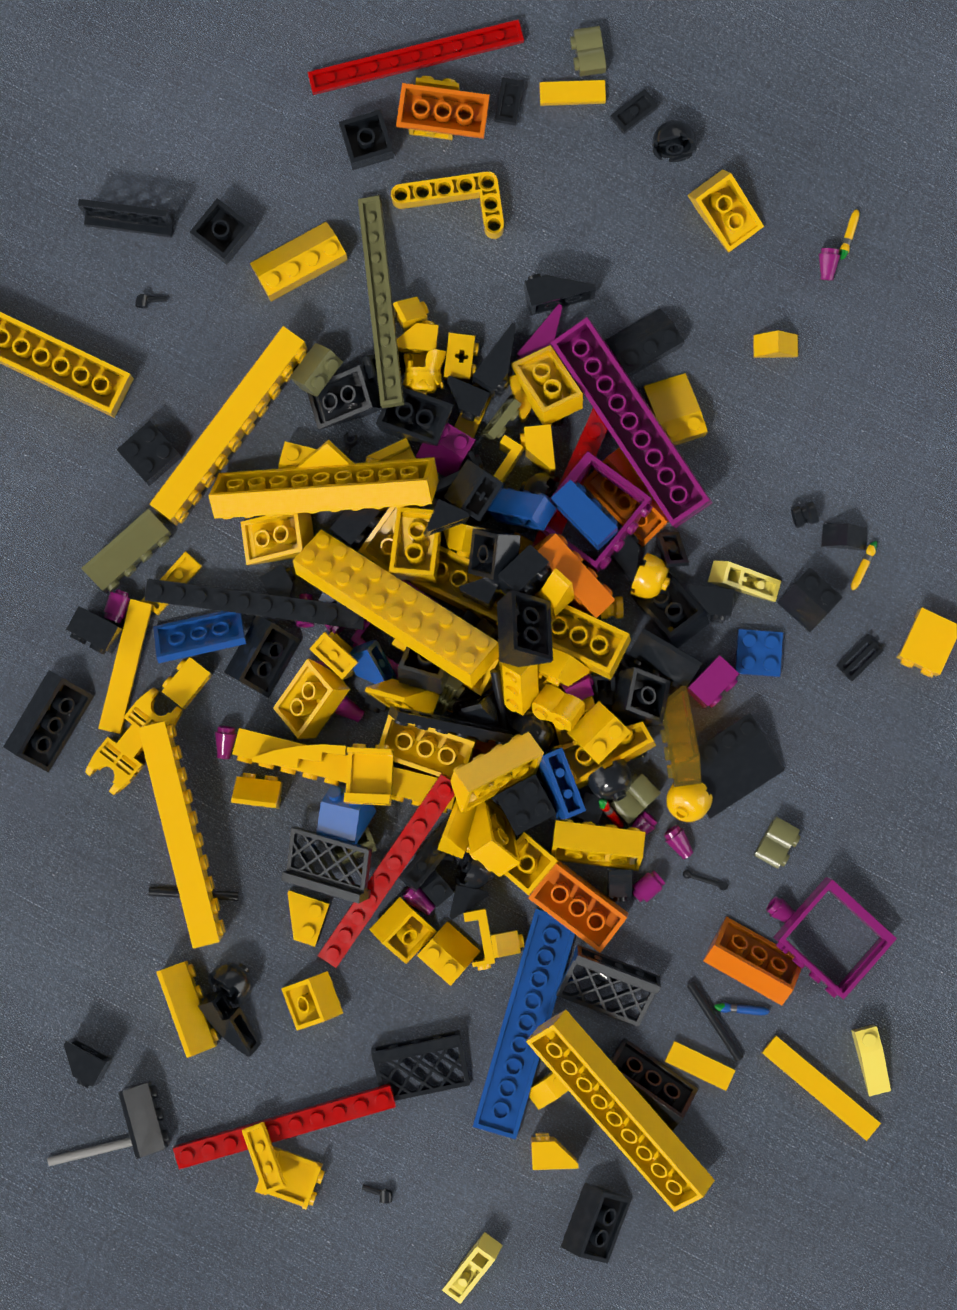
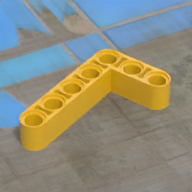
(456, 194)

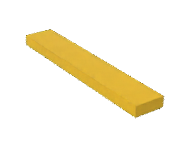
(125, 666)
(821, 1088)

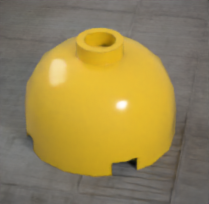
(650, 578)
(688, 802)

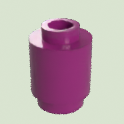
(116, 606)
(648, 886)

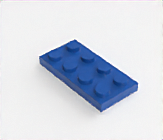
(198, 635)

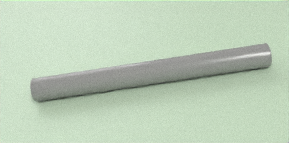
(90, 1151)

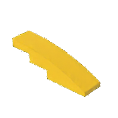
(291, 756)

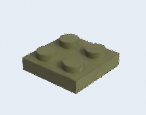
(496, 425)

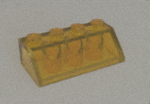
(680, 740)

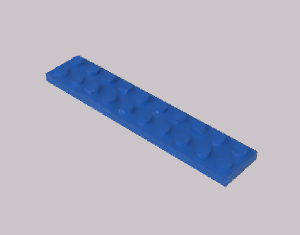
(528, 1007)

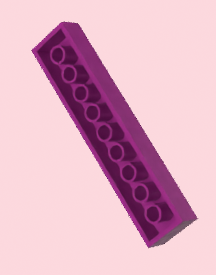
(631, 423)

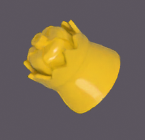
(424, 371)

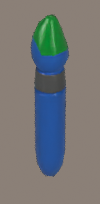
(743, 1009)

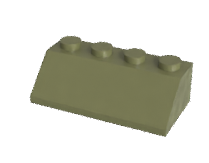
(127, 551)

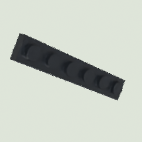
(446, 724)

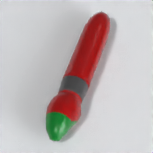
(611, 814)

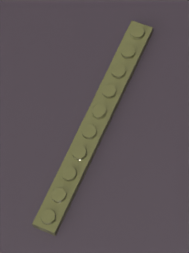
(380, 302)

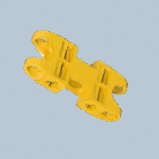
(130, 744)

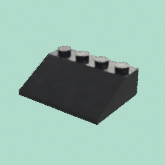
(736, 763)

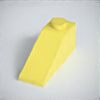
(744, 580)
(871, 1059)
(472, 1267)

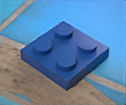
(759, 653)

